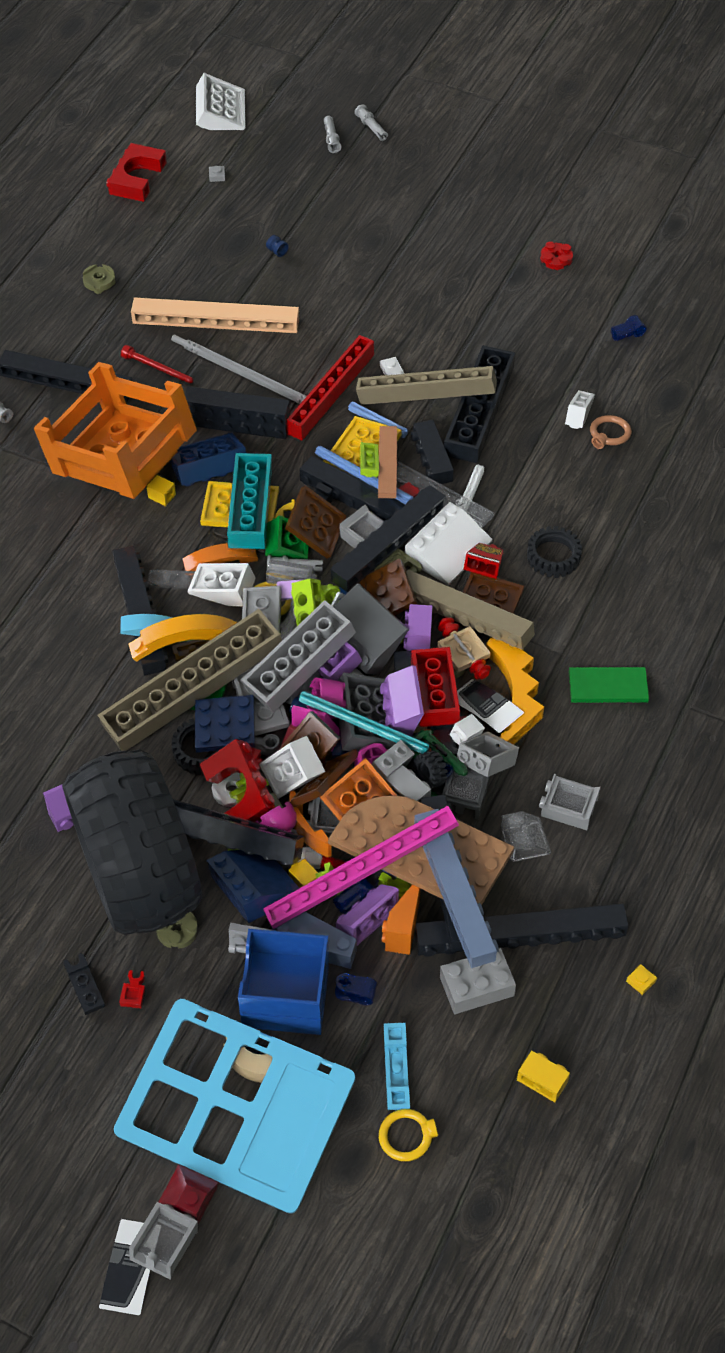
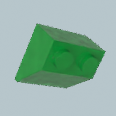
(282, 542)

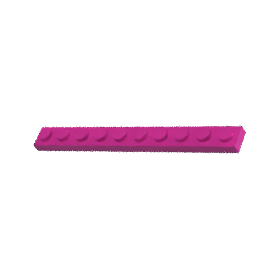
(360, 867)

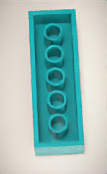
(249, 501)

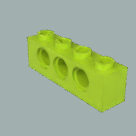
(302, 590)

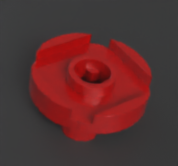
(564, 254)

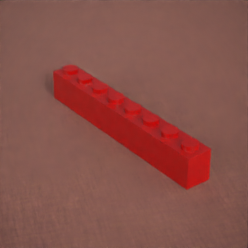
(330, 387)

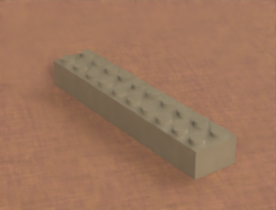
(190, 680)

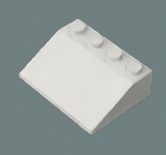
(219, 104)
(444, 543)

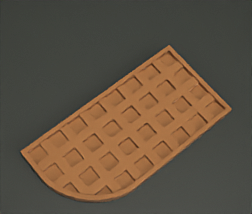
(386, 816)

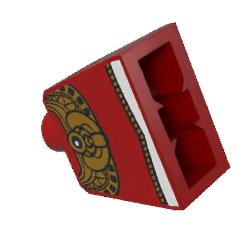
(484, 560)

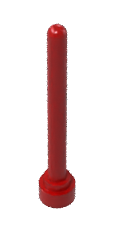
(129, 353)

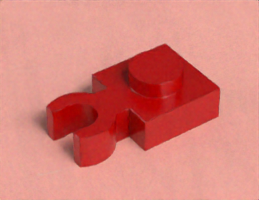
(133, 993)

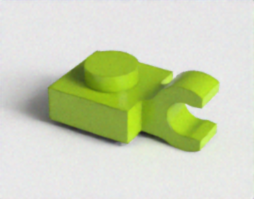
(400, 884)

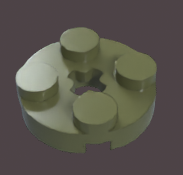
(105, 281)
(179, 938)

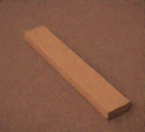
(387, 462)

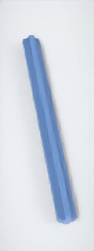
(355, 471)

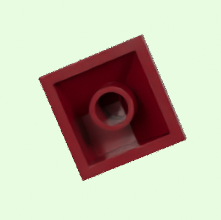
(189, 1192)

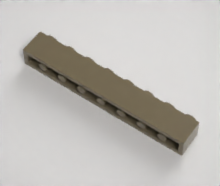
(426, 385)
(472, 611)

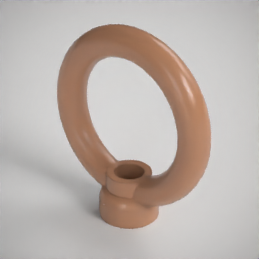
(601, 439)

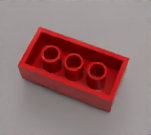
(436, 686)

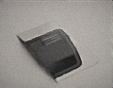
(488, 705)
(125, 1279)

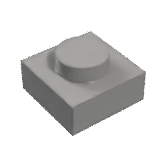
(216, 173)

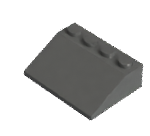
(375, 626)
(364, 698)

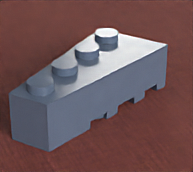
(341, 945)

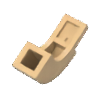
(252, 1065)

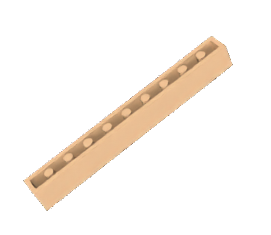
(215, 315)

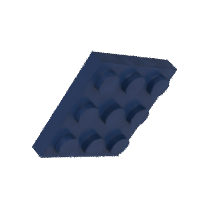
(224, 720)

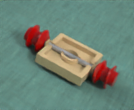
(465, 648)

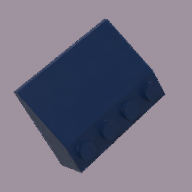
(206, 459)
(250, 881)

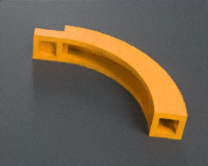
(176, 630)

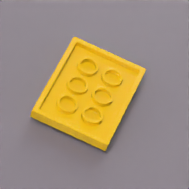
(357, 431)
(218, 500)

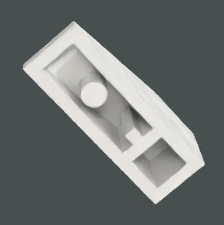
(579, 409)

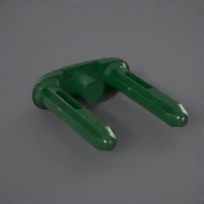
(427, 736)

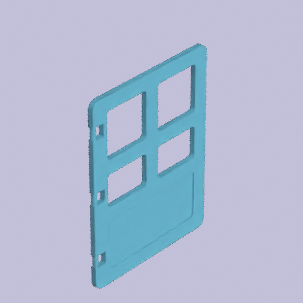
(281, 1128)

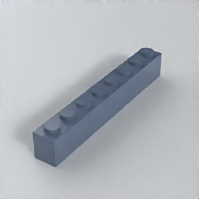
(460, 898)

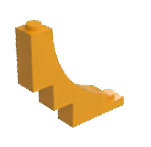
(515, 666)

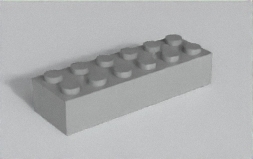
(298, 656)

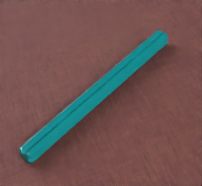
(362, 722)

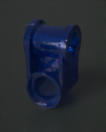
(357, 989)

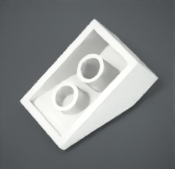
(222, 582)
(292, 767)

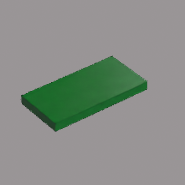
(608, 684)

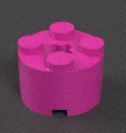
(329, 690)

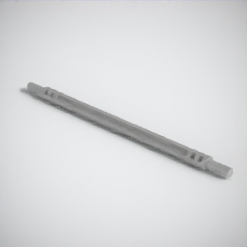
(240, 369)

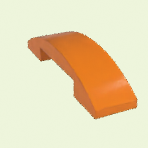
(218, 554)
(315, 840)

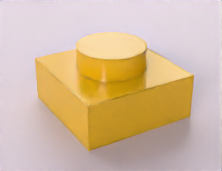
(641, 979)

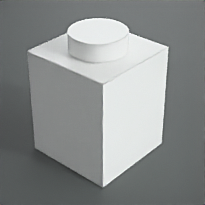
(466, 729)

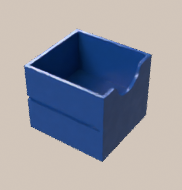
(284, 981)

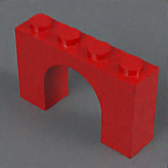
(135, 158)
(234, 758)

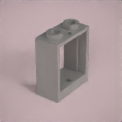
(502, 757)

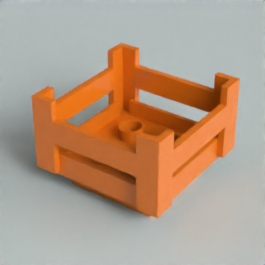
(124, 442)

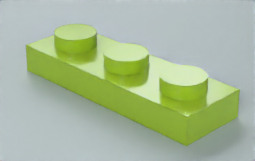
(369, 459)

